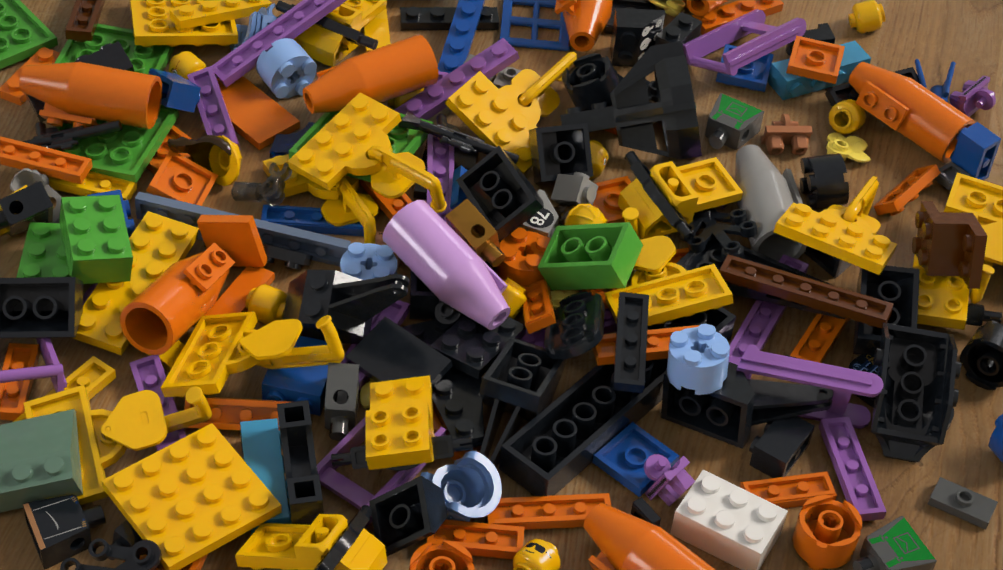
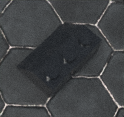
(895, 286)
(40, 307)

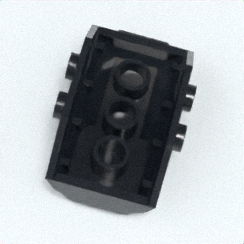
(917, 390)

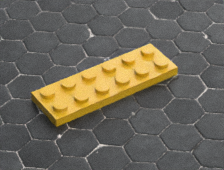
(154, 248)

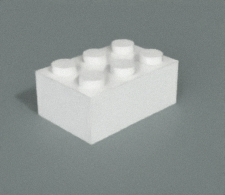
(728, 522)

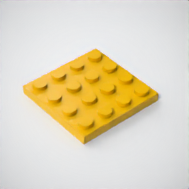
(154, 27)
(191, 497)

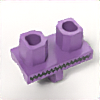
(974, 96)
(669, 481)

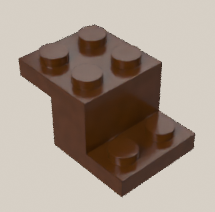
(949, 244)

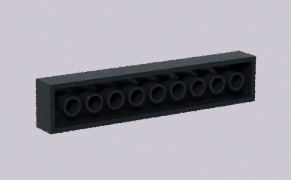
(587, 417)

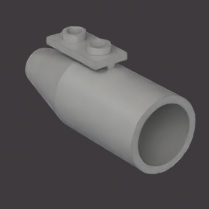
(765, 199)

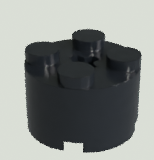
(590, 81)
(824, 181)
(984, 356)

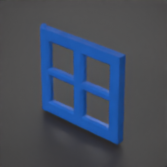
(535, 23)

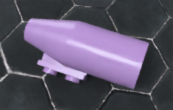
(447, 264)

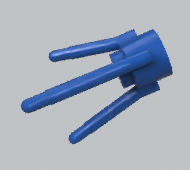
(941, 91)

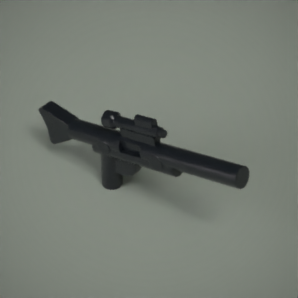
(450, 135)
(67, 138)

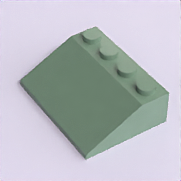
(39, 459)

